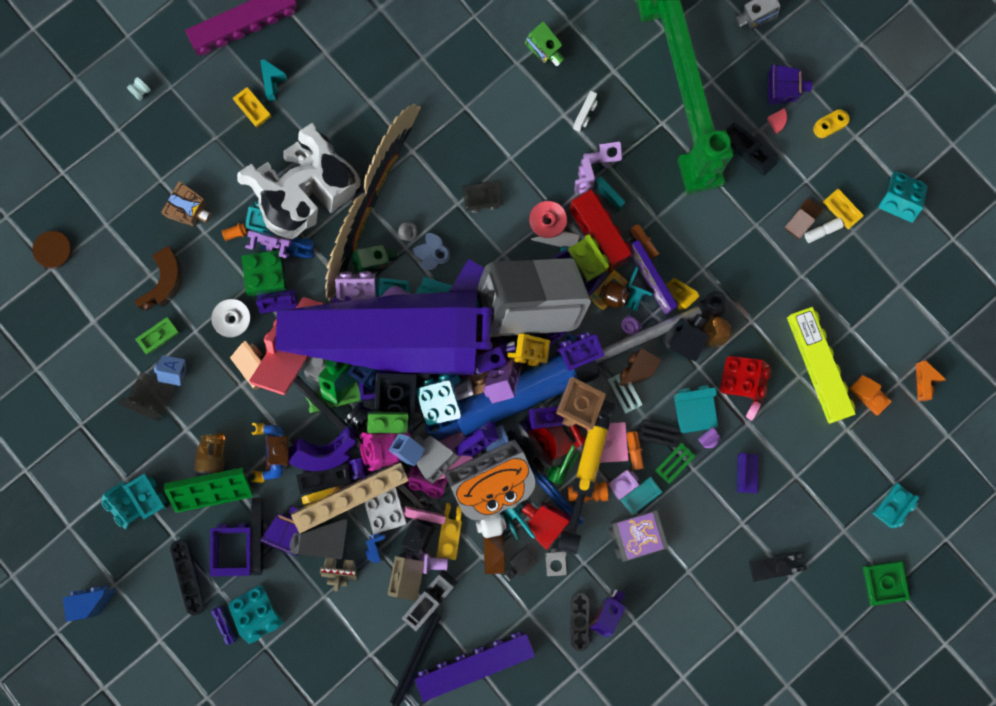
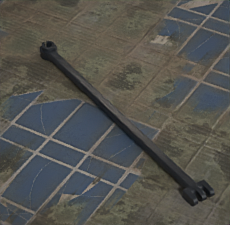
(341, 425)

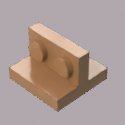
(580, 404)

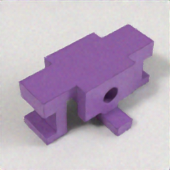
(270, 240)

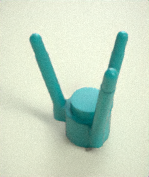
(515, 513)

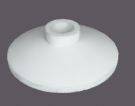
(222, 314)

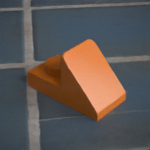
(925, 375)
(870, 395)

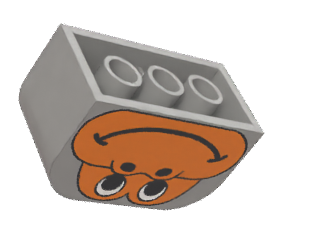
(492, 482)

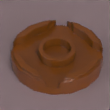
(52, 249)

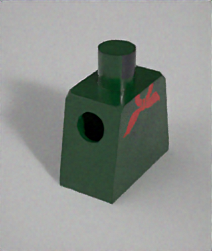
(366, 260)

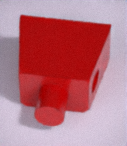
(545, 522)

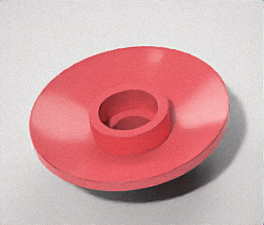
(551, 211)

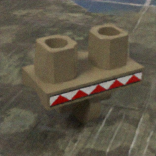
(329, 570)

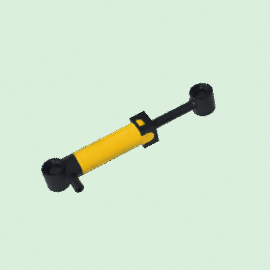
(587, 474)

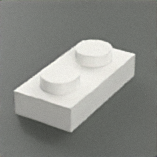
(583, 119)

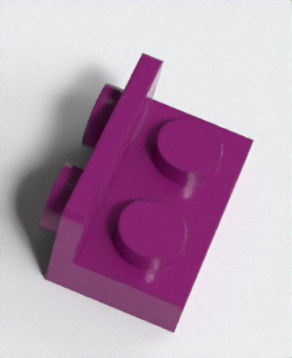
(419, 482)

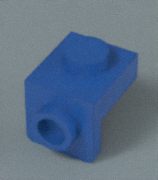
(373, 552)

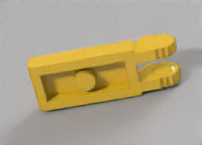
(449, 535)

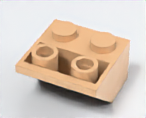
(247, 359)

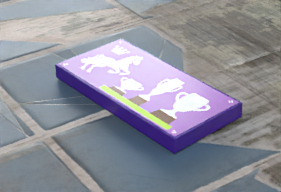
(652, 278)

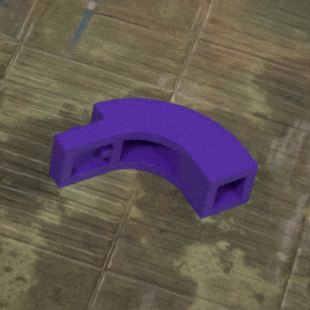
(322, 457)

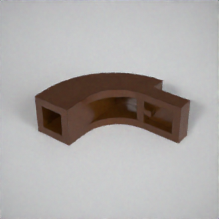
(168, 282)

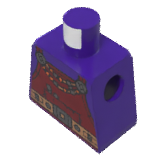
(495, 357)
(605, 622)

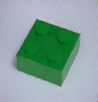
(263, 273)

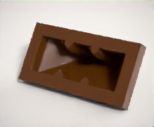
(494, 555)

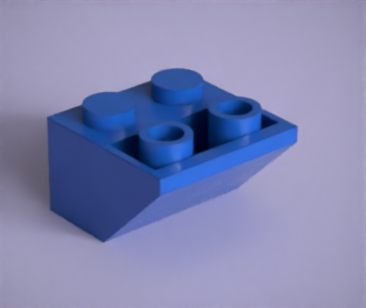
(84, 604)

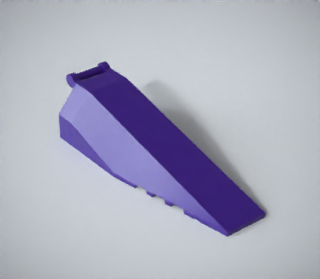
(390, 332)

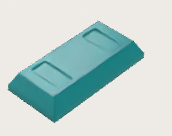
(641, 496)

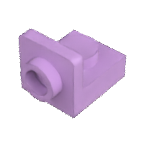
(623, 484)

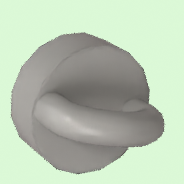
(407, 231)

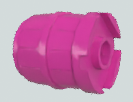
(376, 449)

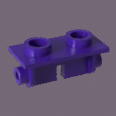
(276, 301)

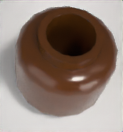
(614, 294)

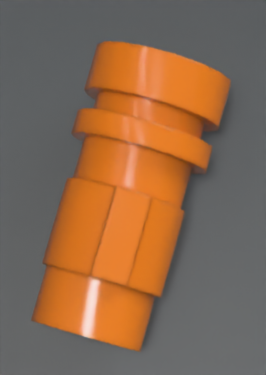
(599, 492)

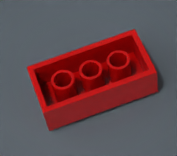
(597, 223)

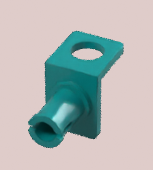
(637, 293)

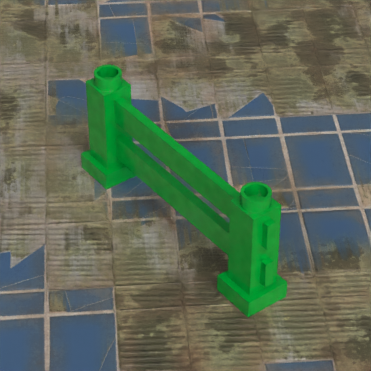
(712, 150)

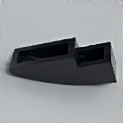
(751, 149)
(429, 600)

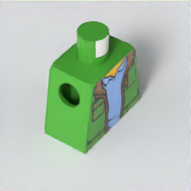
(545, 44)

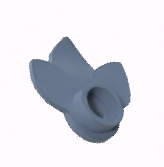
(429, 251)

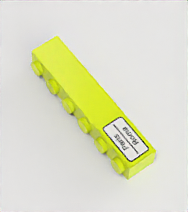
(821, 365)

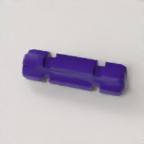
(223, 625)

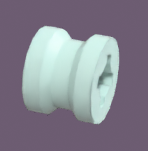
(138, 88)

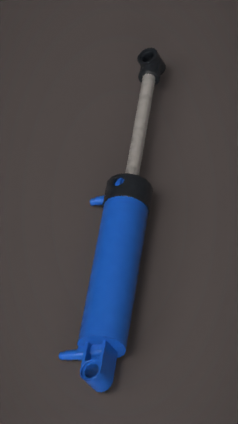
(551, 378)

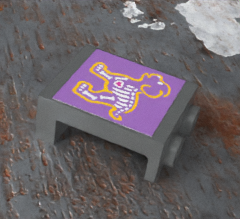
(638, 536)

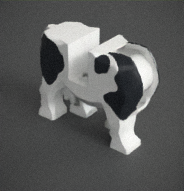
(286, 199)

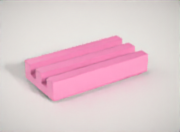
(424, 515)

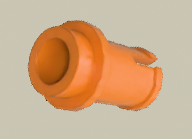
(234, 232)

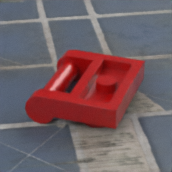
(563, 441)

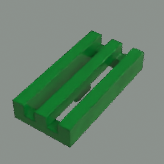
(673, 476)

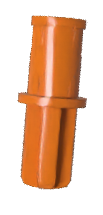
(639, 234)
(635, 450)

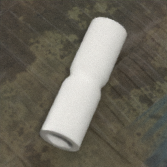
(821, 231)

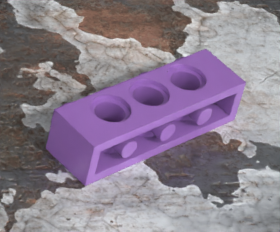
(503, 381)

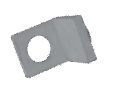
(555, 554)

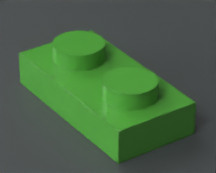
(157, 336)
(387, 422)

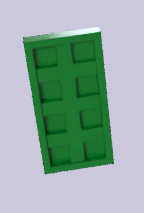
(208, 490)

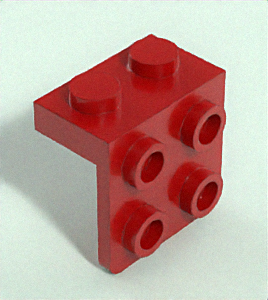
(745, 378)

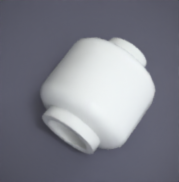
(491, 526)

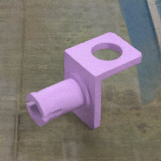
(603, 155)
(432, 563)

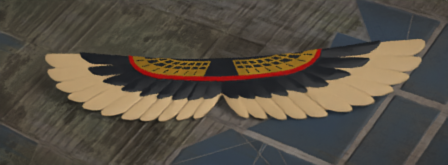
(362, 205)

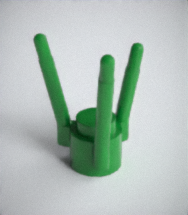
(560, 473)

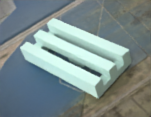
(619, 398)

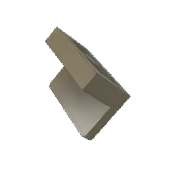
(405, 578)

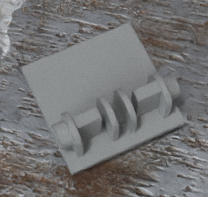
(385, 511)

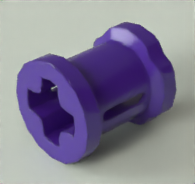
(359, 469)

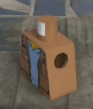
(186, 206)

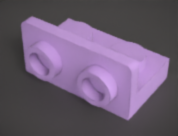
(586, 177)
(355, 285)

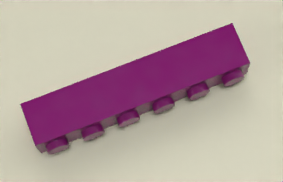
(237, 23)

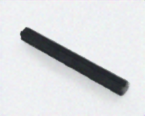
(415, 659)

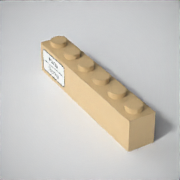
(349, 497)

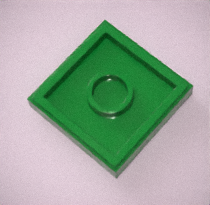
(886, 583)

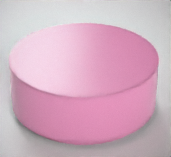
(753, 410)

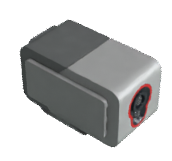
(532, 296)

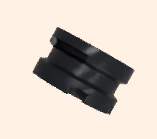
(358, 416)

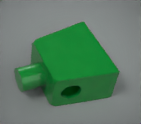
(335, 381)

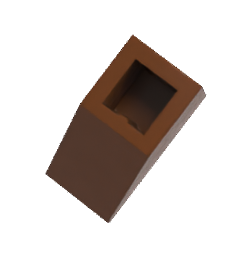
(640, 369)

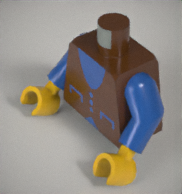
(275, 452)

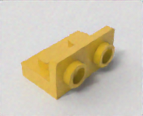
(531, 349)

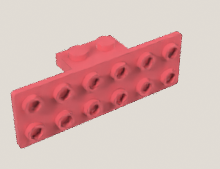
(279, 368)

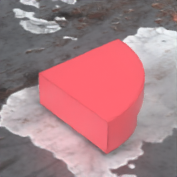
(778, 120)

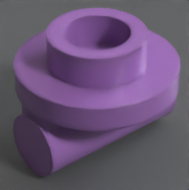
(630, 325)
(710, 438)

